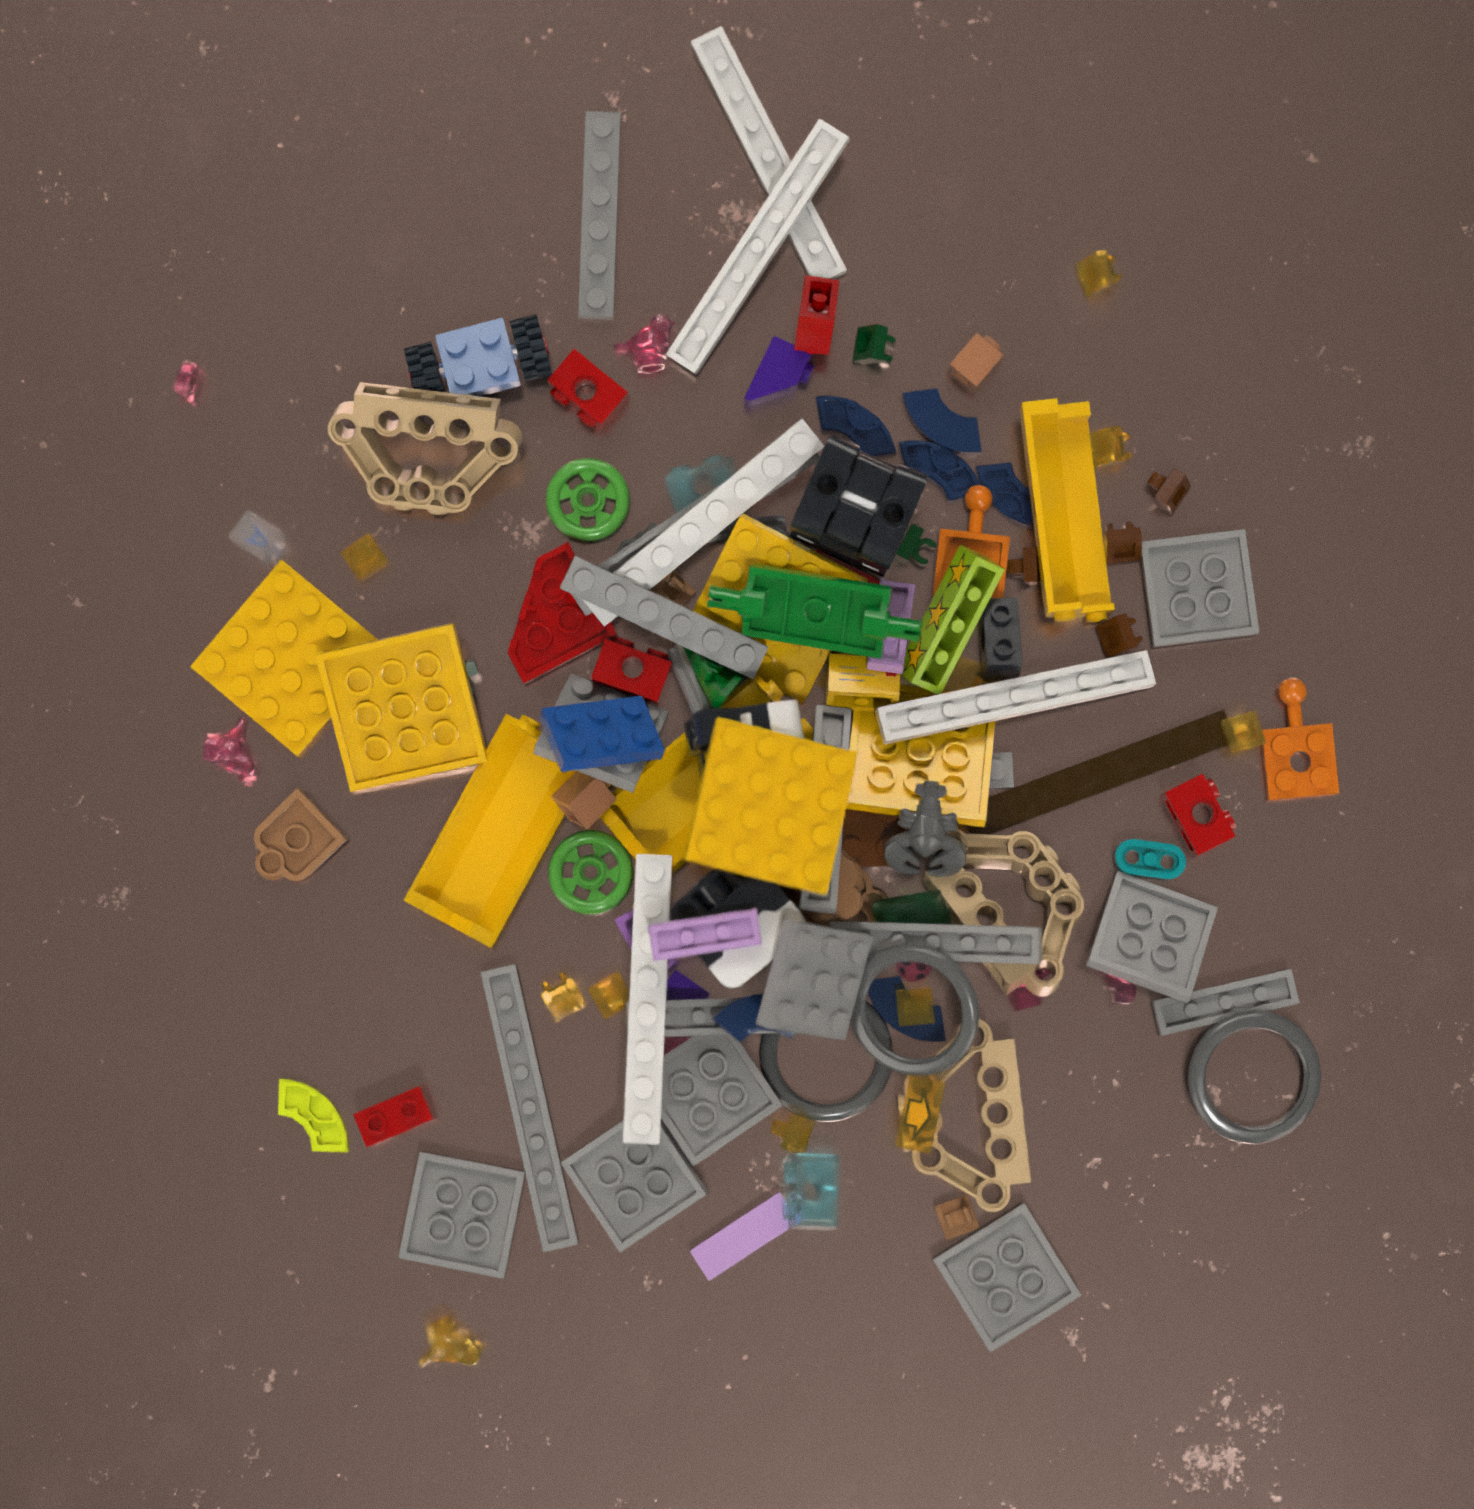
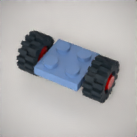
(480, 358)

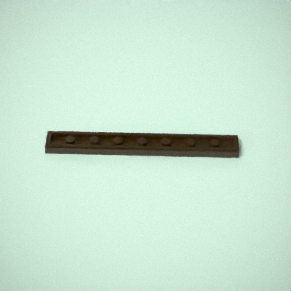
(1103, 773)

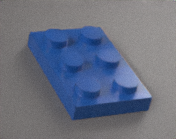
(601, 733)

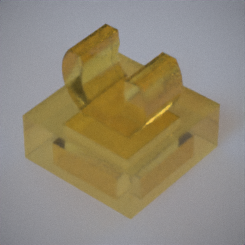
(1097, 272)
(1108, 447)
(364, 557)
(1243, 732)
(610, 995)
(562, 998)
(915, 1007)
(795, 1134)

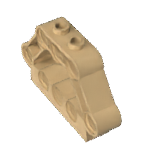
(408, 403)
(997, 852)
(1006, 1171)

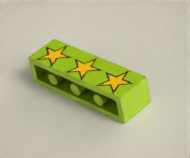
(951, 619)

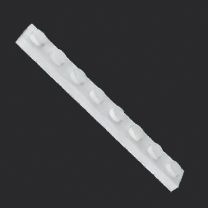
(763, 147)
(758, 246)
(717, 510)
(1015, 697)
(647, 1003)

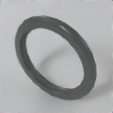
(965, 991)
(1209, 1043)
(827, 1112)

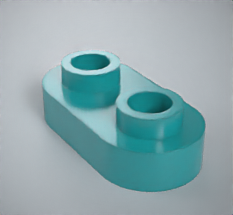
(1149, 859)

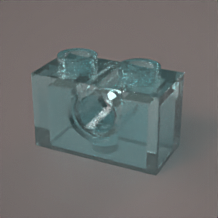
(682, 478)
(824, 1174)

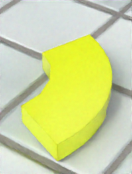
(315, 1114)

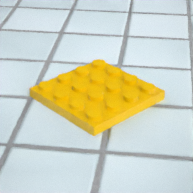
(269, 660)
(787, 664)
(402, 707)
(889, 773)
(770, 806)

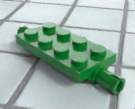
(815, 611)

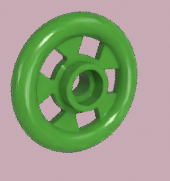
(570, 523)
(568, 852)

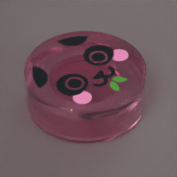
(187, 379)
(913, 971)

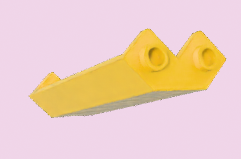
(1065, 510)
(663, 804)
(492, 836)

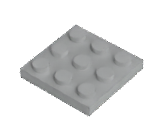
(1199, 588)
(584, 690)
(1152, 936)
(814, 979)
(712, 1094)
(633, 1184)
(461, 1215)
(1006, 1277)

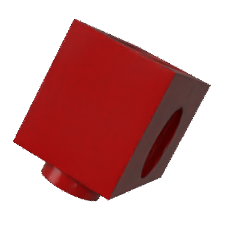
(816, 315)
(579, 371)
(648, 684)
(1180, 805)
(394, 1116)

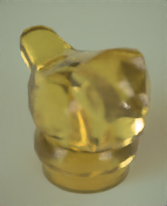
(449, 1344)

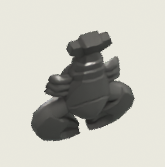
(926, 834)

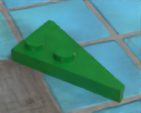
(716, 679)

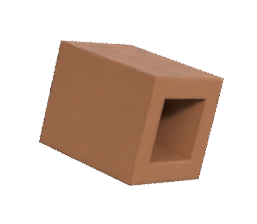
(976, 361)
(583, 799)

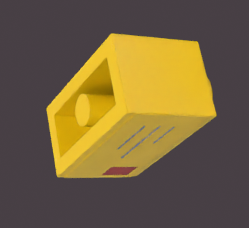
(856, 687)

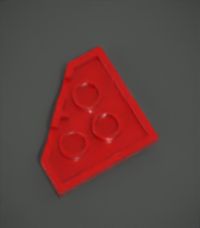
(550, 621)

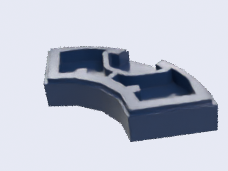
(856, 424)
(941, 424)
(942, 466)
(1008, 492)
(883, 998)
(741, 1016)

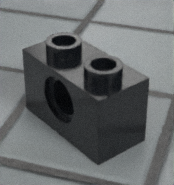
(1000, 639)

